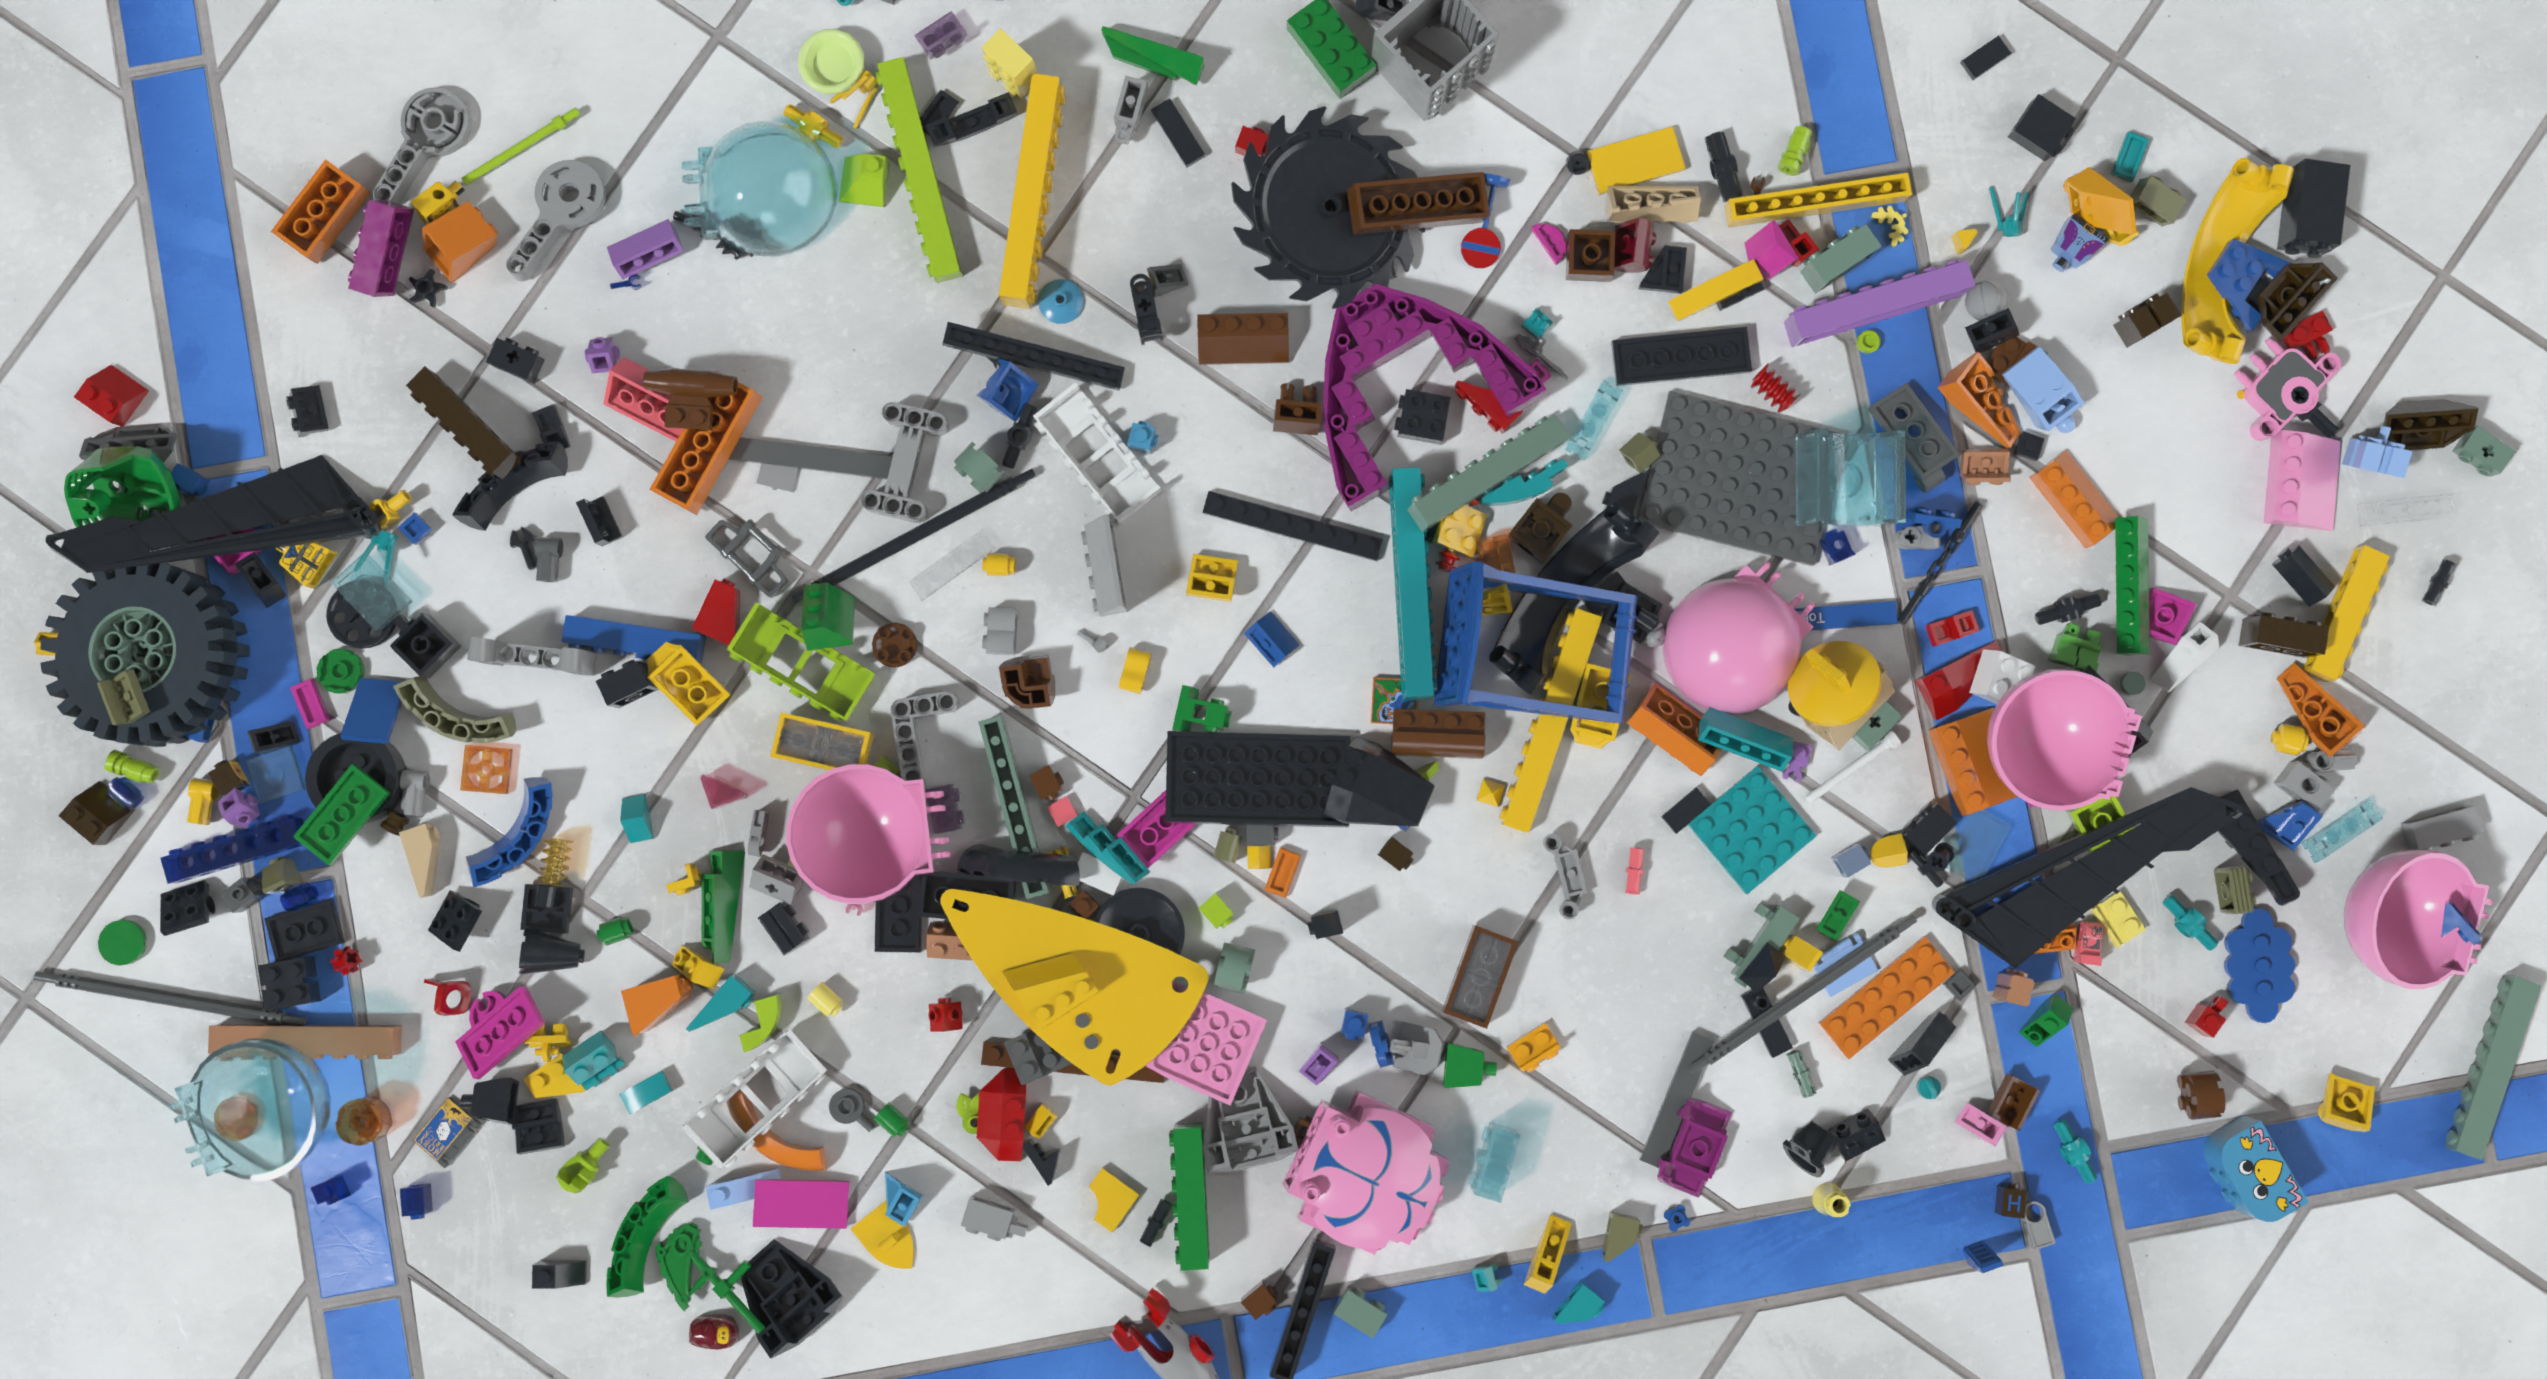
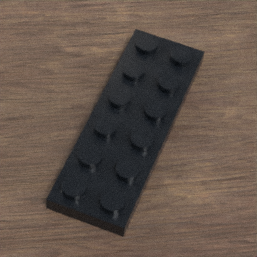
(1681, 356)

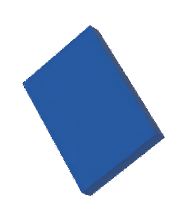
(372, 712)

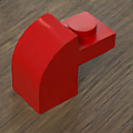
(1801, 243)

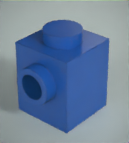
(1354, 1024)

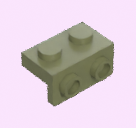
(123, 698)

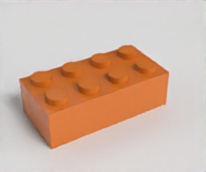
(321, 212)

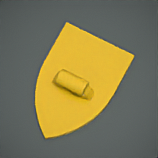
(885, 1238)

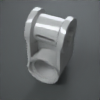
(1918, 538)

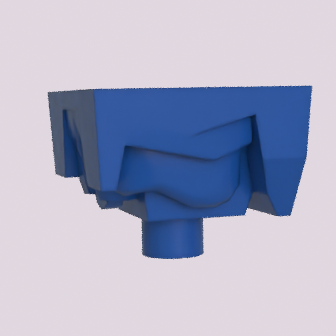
(1008, 390)

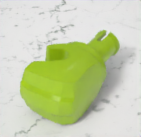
(581, 1168)

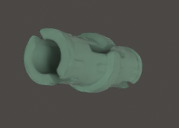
(1801, 1073)

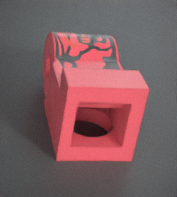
(2088, 943)

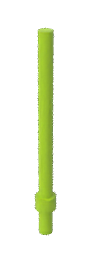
(558, 122)

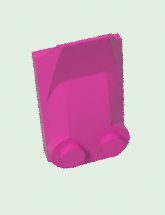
(1150, 835)

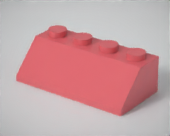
(629, 397)

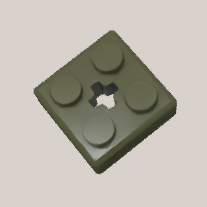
(2234, 889)

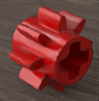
(346, 960)

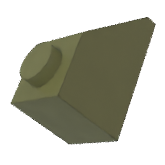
(280, 876)
(1620, 1235)

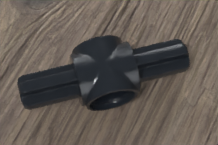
(1014, 448)
(2068, 609)

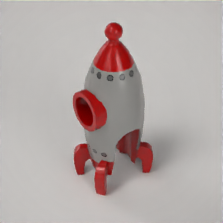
(1190, 1353)

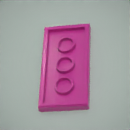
(800, 1203)

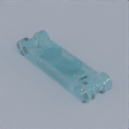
(1593, 419)
(2342, 830)

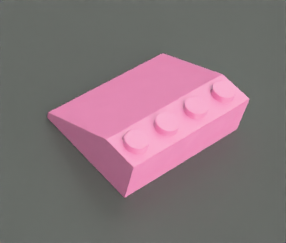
(2302, 480)

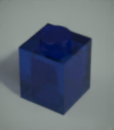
(416, 1200)

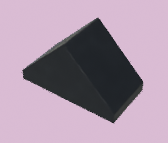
(273, 737)

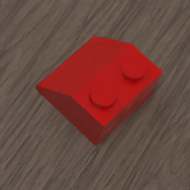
(111, 395)

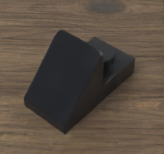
(1045, 1166)

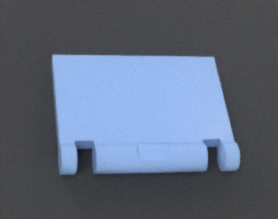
(1836, 953)

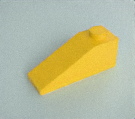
(1548, 1254)

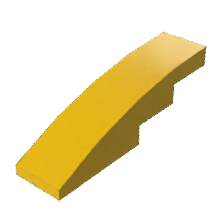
(1715, 290)

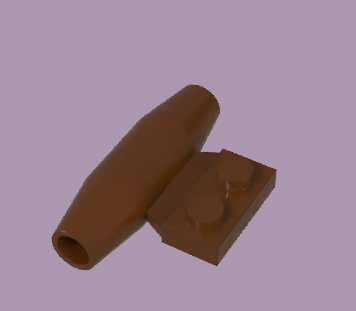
(690, 394)

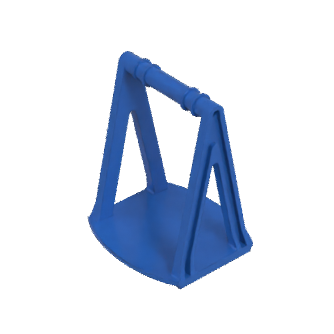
(1462, 632)

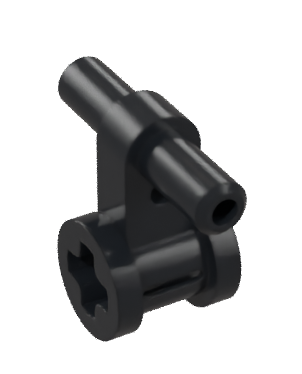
(1937, 860)

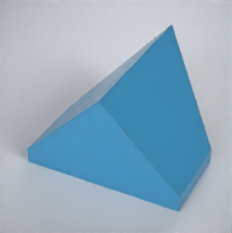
(900, 1200)

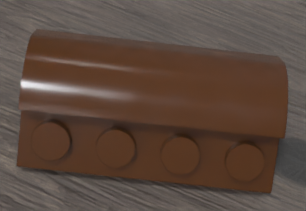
(1438, 734)

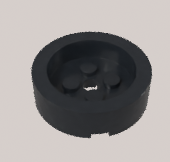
(336, 755)

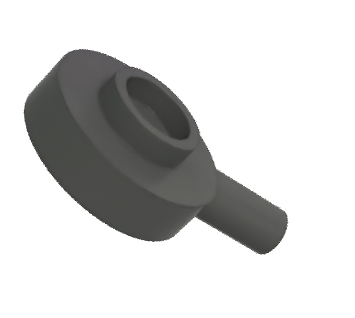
(848, 1106)

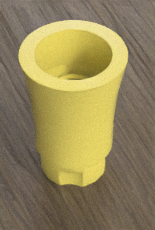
(1825, 1196)

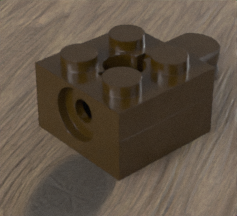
(1542, 526)

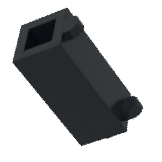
(2303, 575)

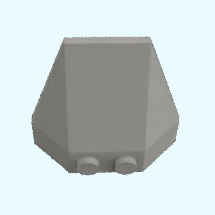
(1248, 1131)

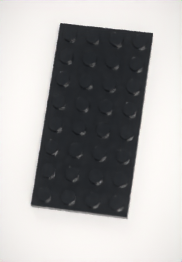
(1251, 778)

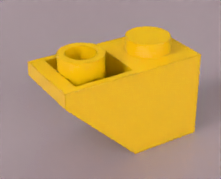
(697, 967)

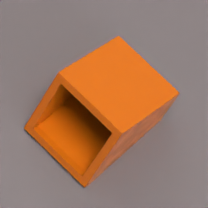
(458, 240)
(654, 1001)

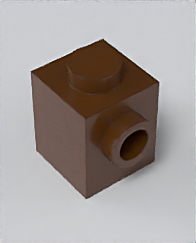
(1047, 783)
(1260, 1300)

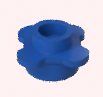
(1672, 1213)

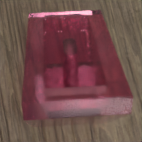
(719, 793)

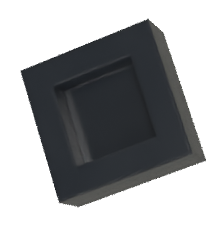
(2029, 446)

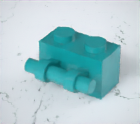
(592, 1061)

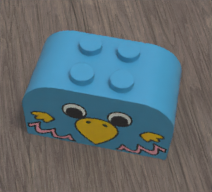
(2252, 1171)

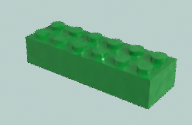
(1191, 1200)

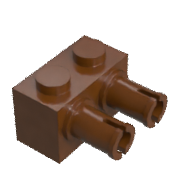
(1297, 416)

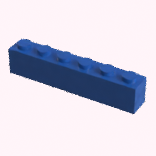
(626, 638)

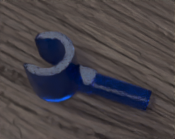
(628, 283)

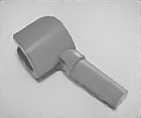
(1099, 645)

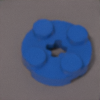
(1380, 1041)

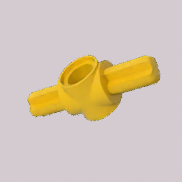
(813, 125)

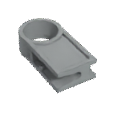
(758, 833)
(2038, 1230)

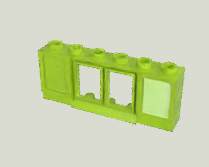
(760, 638)

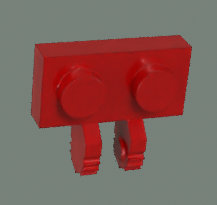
(2307, 330)

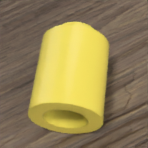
(825, 1000)

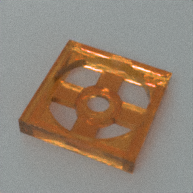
(469, 752)

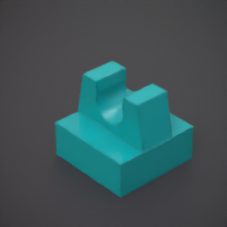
(1537, 323)
(1485, 1278)

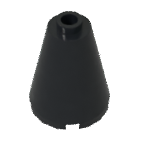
(548, 953)

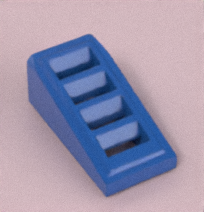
(1982, 1257)

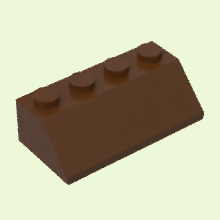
(1243, 338)

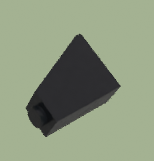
(1923, 1044)

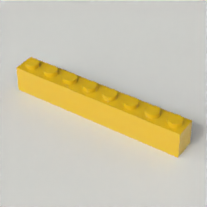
(1817, 200)

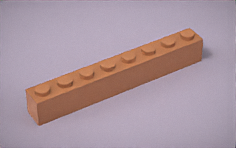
(316, 1039)

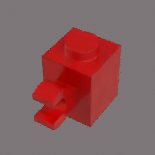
(2206, 1018)

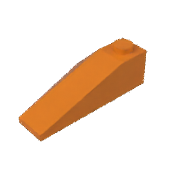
(1975, 394)
(2323, 717)

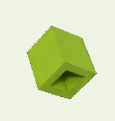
(1217, 911)

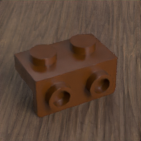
(2013, 1102)

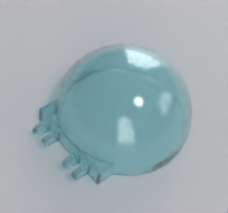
(763, 189)
(255, 1109)

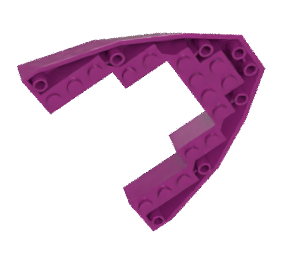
(1375, 330)

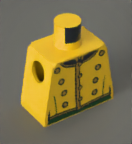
(437, 201)

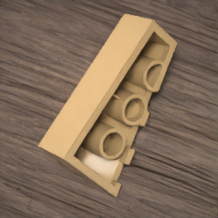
(1653, 203)

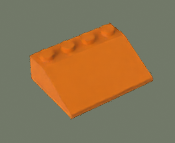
(1967, 763)

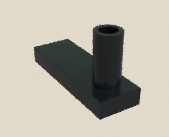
(1774, 1035)

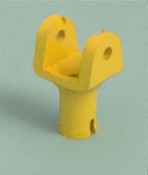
(391, 507)

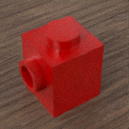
(1256, 136)

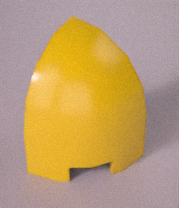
(1889, 852)

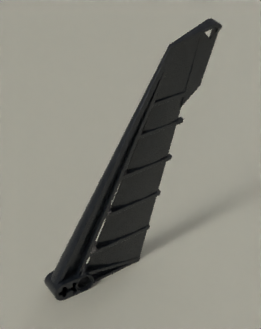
(274, 498)
(2048, 907)

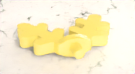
(1890, 215)

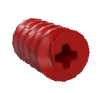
(1774, 388)

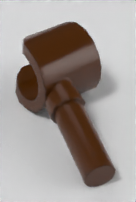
(1757, 188)

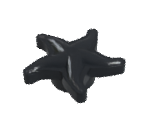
(426, 288)

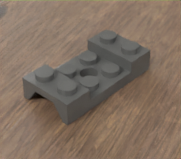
(1035, 1058)

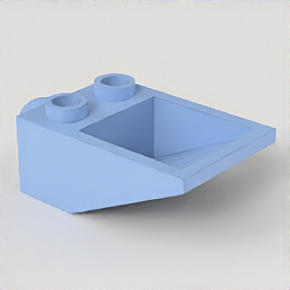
(2044, 391)

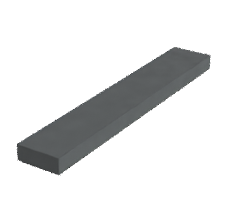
(1678, 1093)

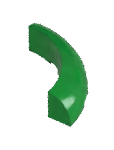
(637, 1233)

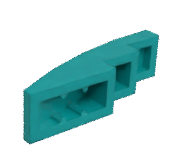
(1107, 849)

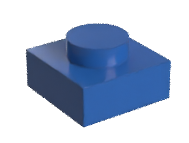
(415, 528)

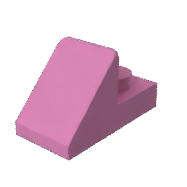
(1981, 1124)

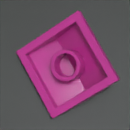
(1770, 250)
(2168, 616)

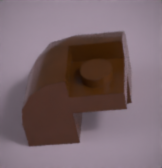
(1028, 681)

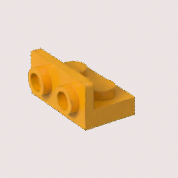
(1533, 1048)

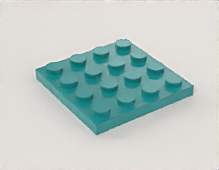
(1751, 830)

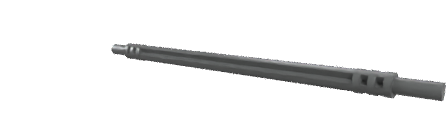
(1801, 995)
(170, 998)

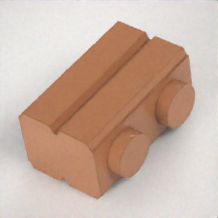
(2013, 987)

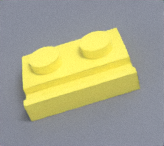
(2117, 919)

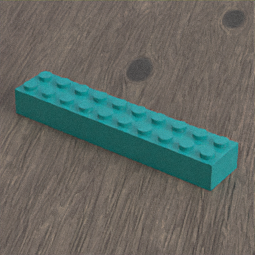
(1411, 588)

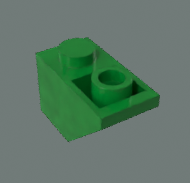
(2047, 1020)

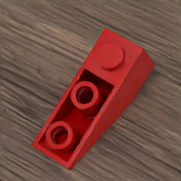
(1485, 404)

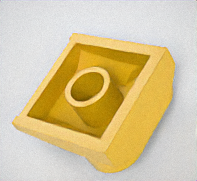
(2347, 1104)

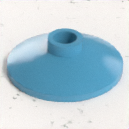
(1061, 312)

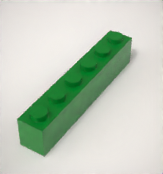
(2132, 586)

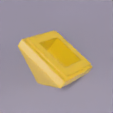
(1490, 792)

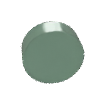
(2132, 683)

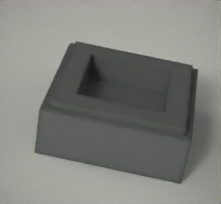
(1959, 984)

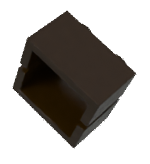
(2146, 318)

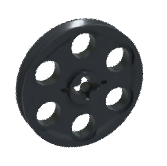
(352, 622)

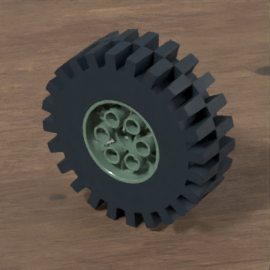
(98, 643)

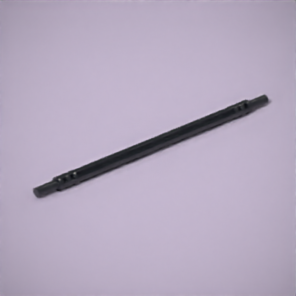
(920, 532)

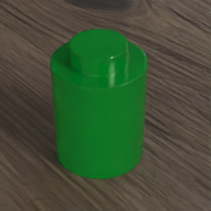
(892, 1120)

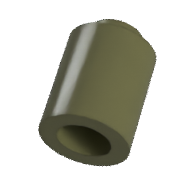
(1228, 845)

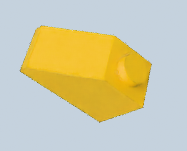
(1800, 953)

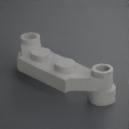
(1569, 874)

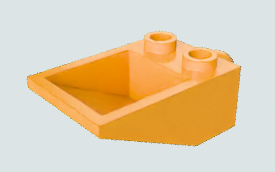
(2100, 202)

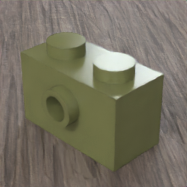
(2157, 200)

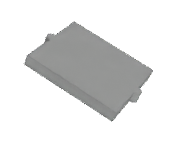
(778, 477)

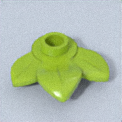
(968, 1109)

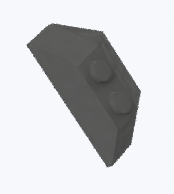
(152, 437)

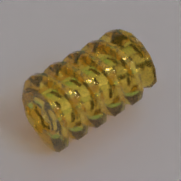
(554, 861)

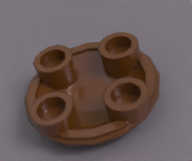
(894, 645)

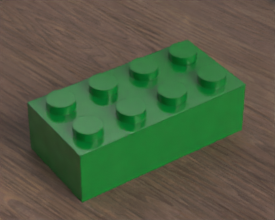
(1331, 47)

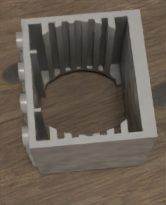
(1454, 15)

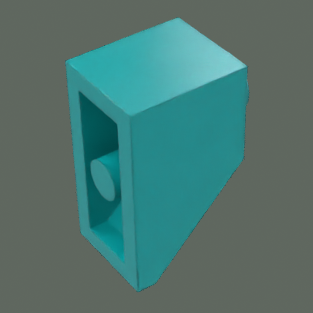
(1579, 1305)

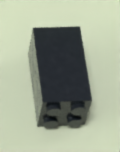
(2314, 208)

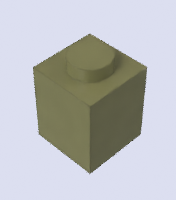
(1640, 452)

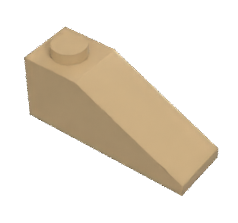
(422, 853)

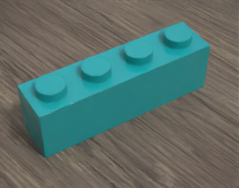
(1745, 739)

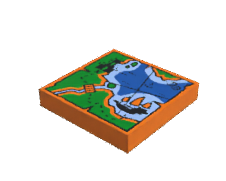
(1385, 698)

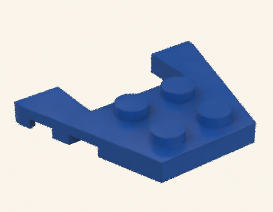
(2236, 275)

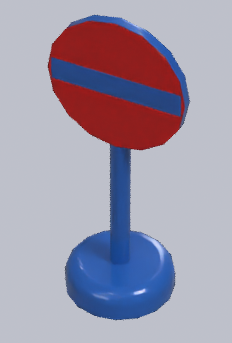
(1481, 246)

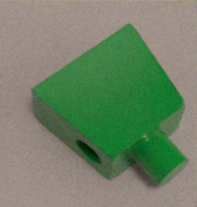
(1465, 1066)

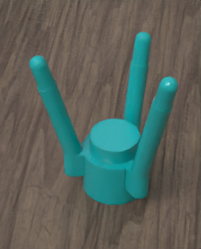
(2013, 224)
(386, 544)

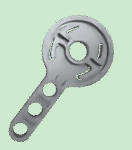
(425, 141)
(556, 212)

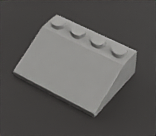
(1105, 567)

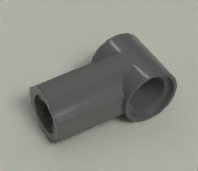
(548, 553)

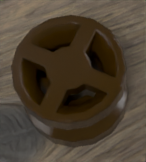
(394, 822)

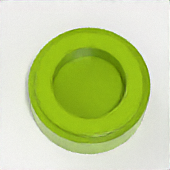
(1868, 342)

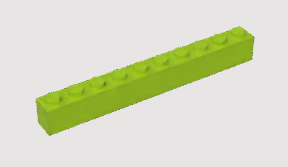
(919, 170)

